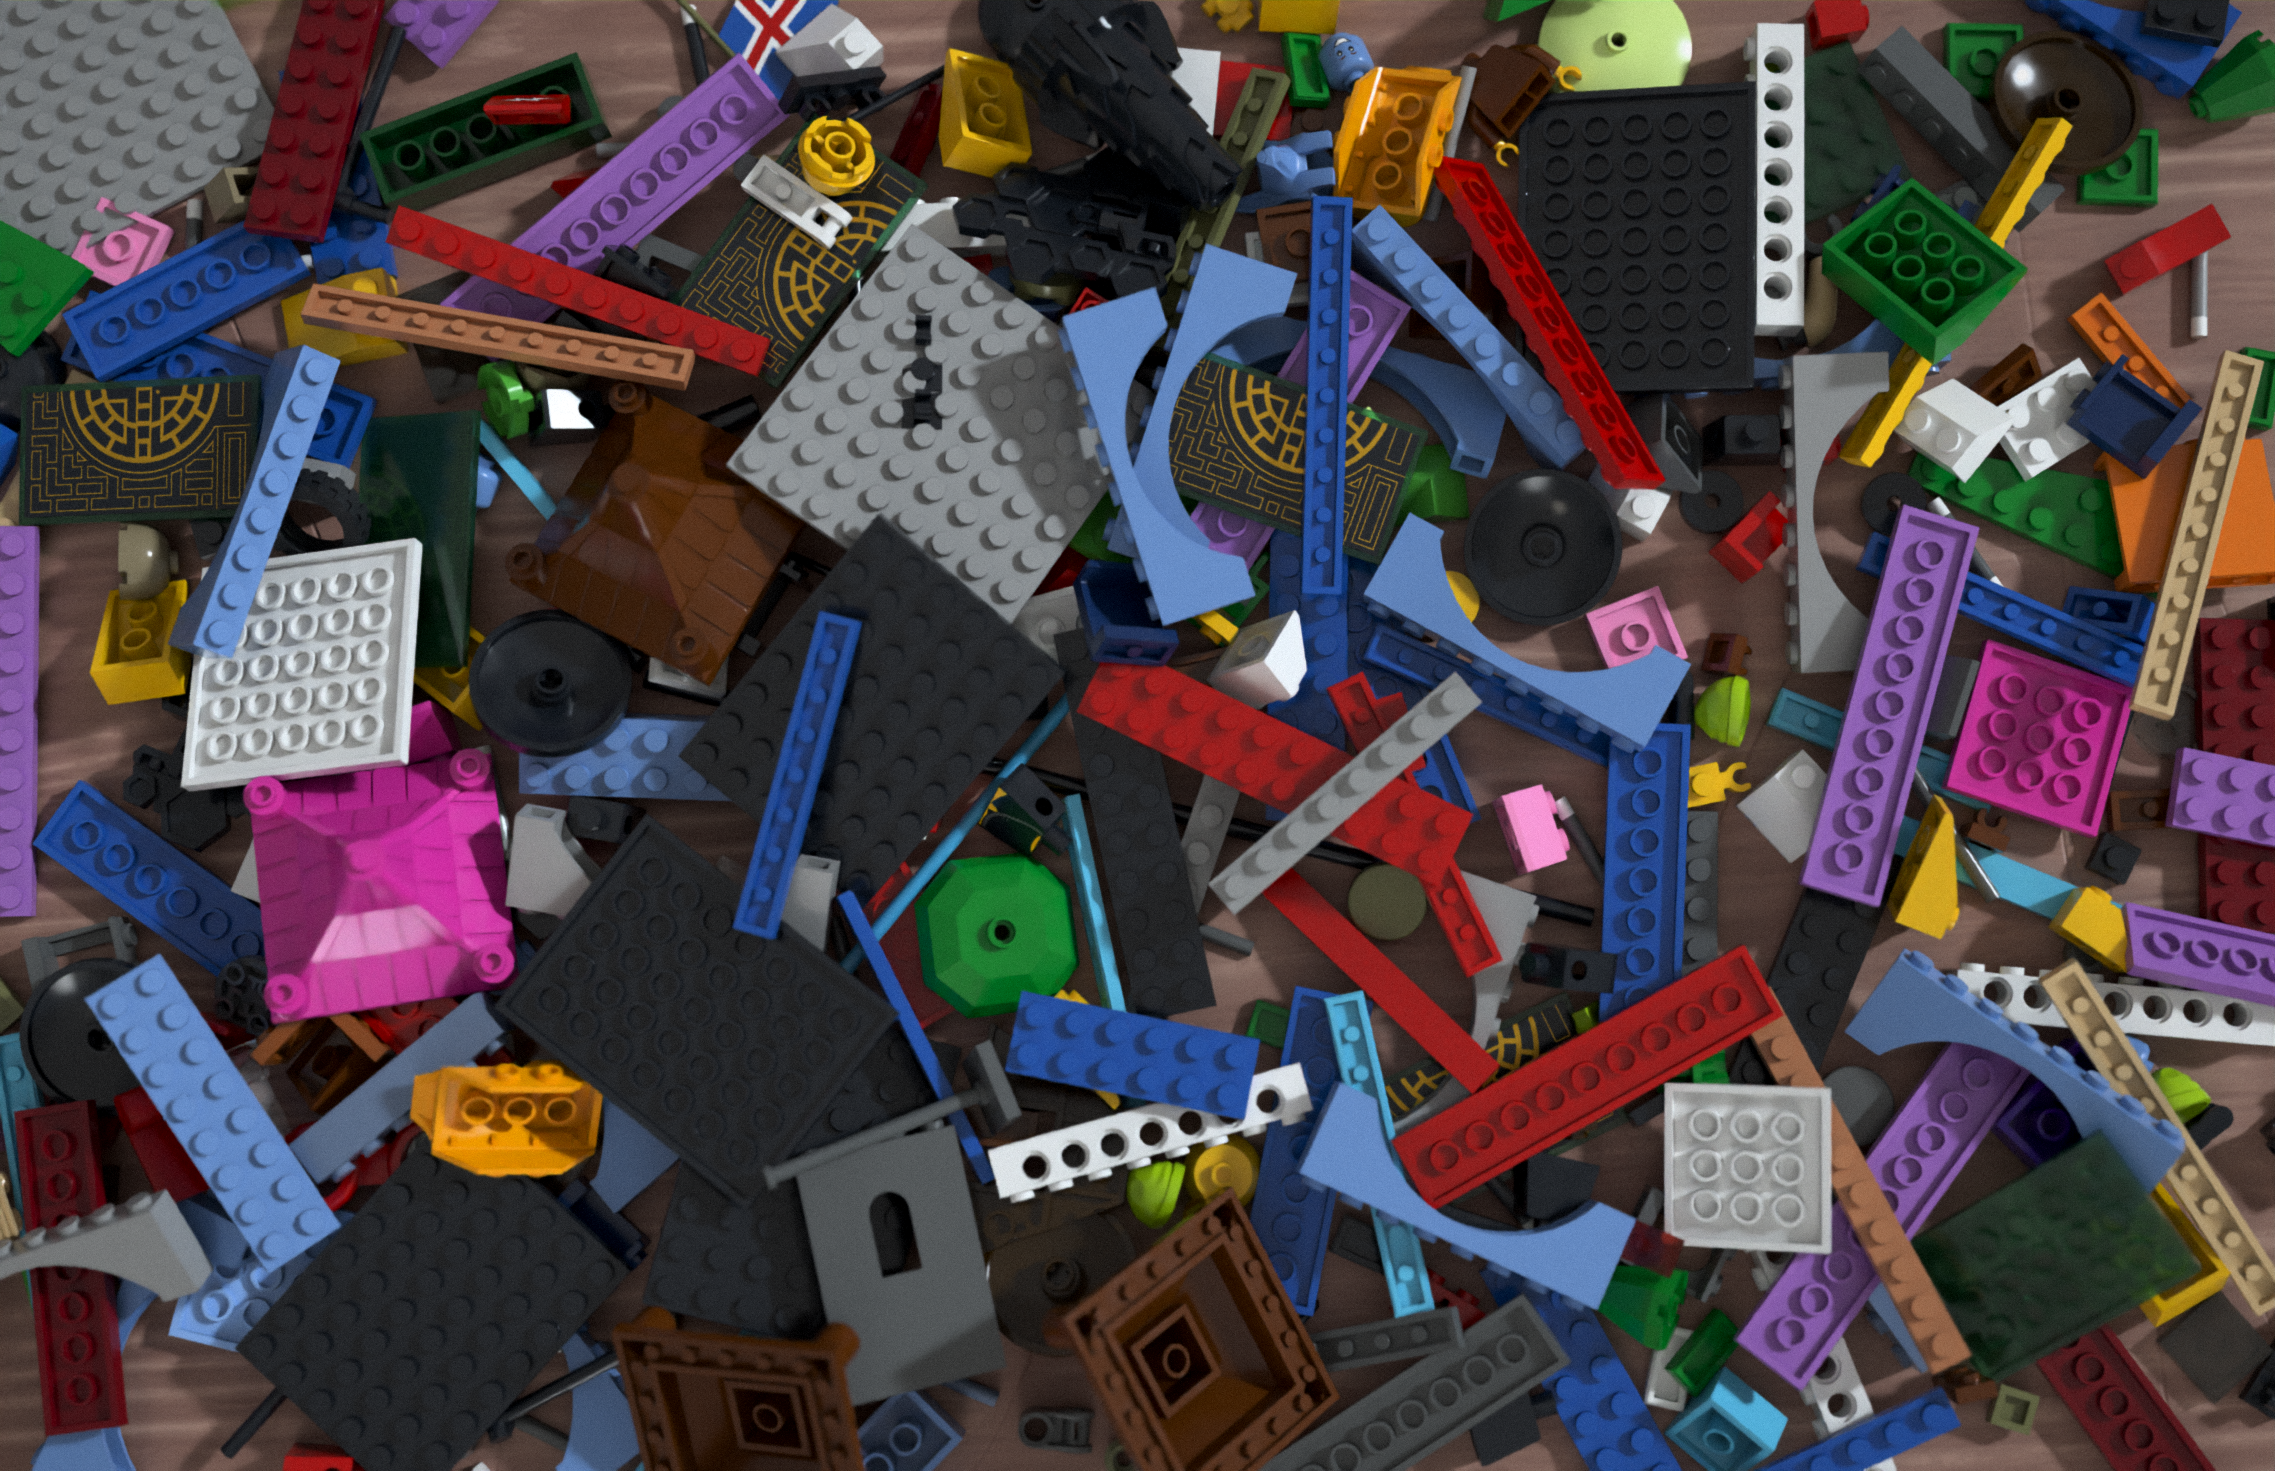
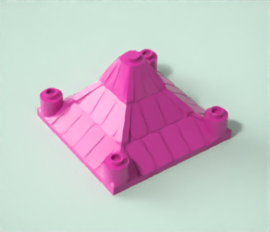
(382, 887)

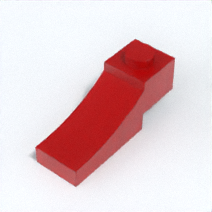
(2166, 250)

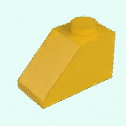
(2093, 926)

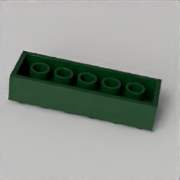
(460, 149)

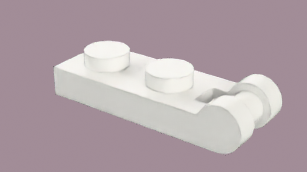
(795, 201)

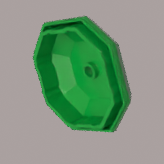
(958, 941)

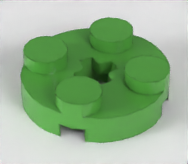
(507, 400)

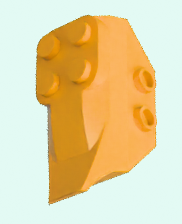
(1393, 140)
(508, 1117)

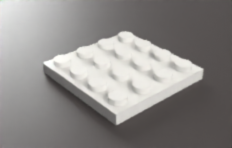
(1748, 1166)

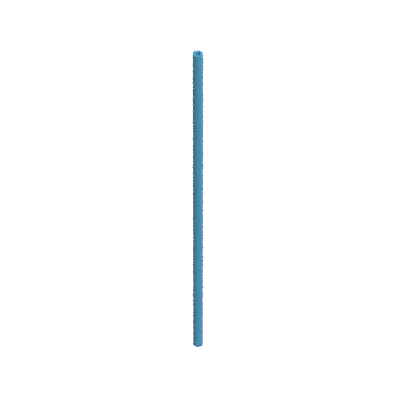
(959, 831)

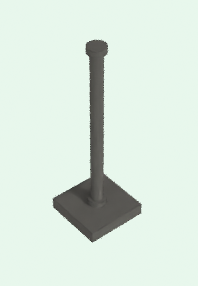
(988, 1089)

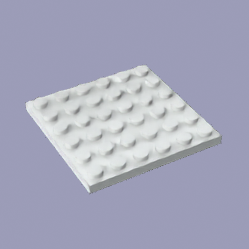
(315, 673)

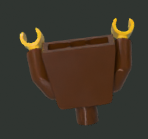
(1508, 88)

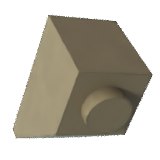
(231, 193)

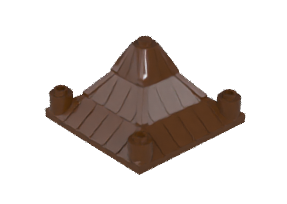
(660, 538)
(1198, 1348)
(738, 1398)

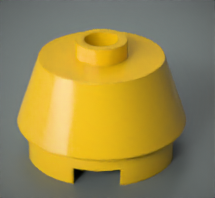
(835, 155)
(1222, 1166)

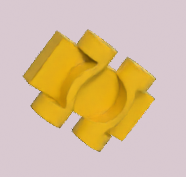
(1234, 13)

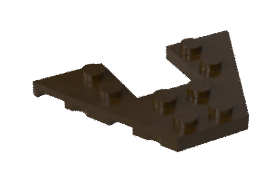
(1005, 1222)

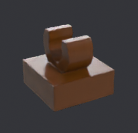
(1725, 654)
(1983, 835)

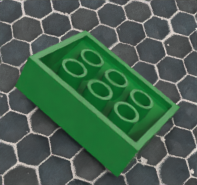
(1921, 270)

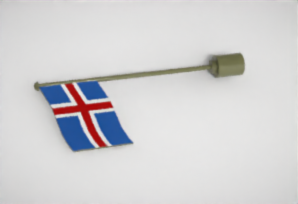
(761, 29)

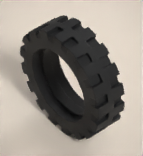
(338, 500)

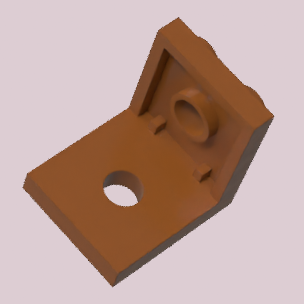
(282, 1043)

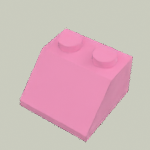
(1531, 829)

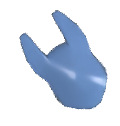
(1292, 172)

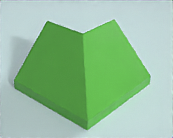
(1435, 490)

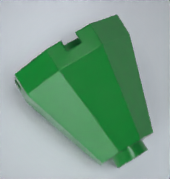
(2238, 84)
(1645, 1303)

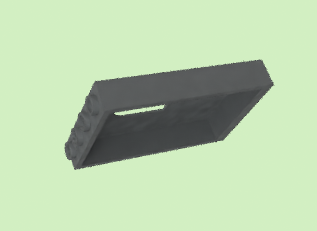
(917, 1323)

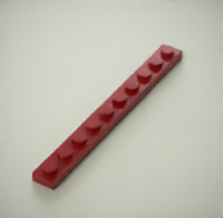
(577, 291)

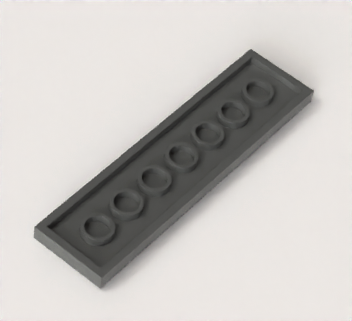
(1434, 1397)

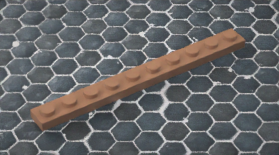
(498, 336)
(1868, 1209)

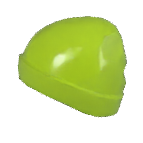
(1725, 710)
(2181, 1092)
(1154, 1191)

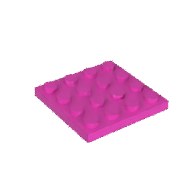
(2039, 739)

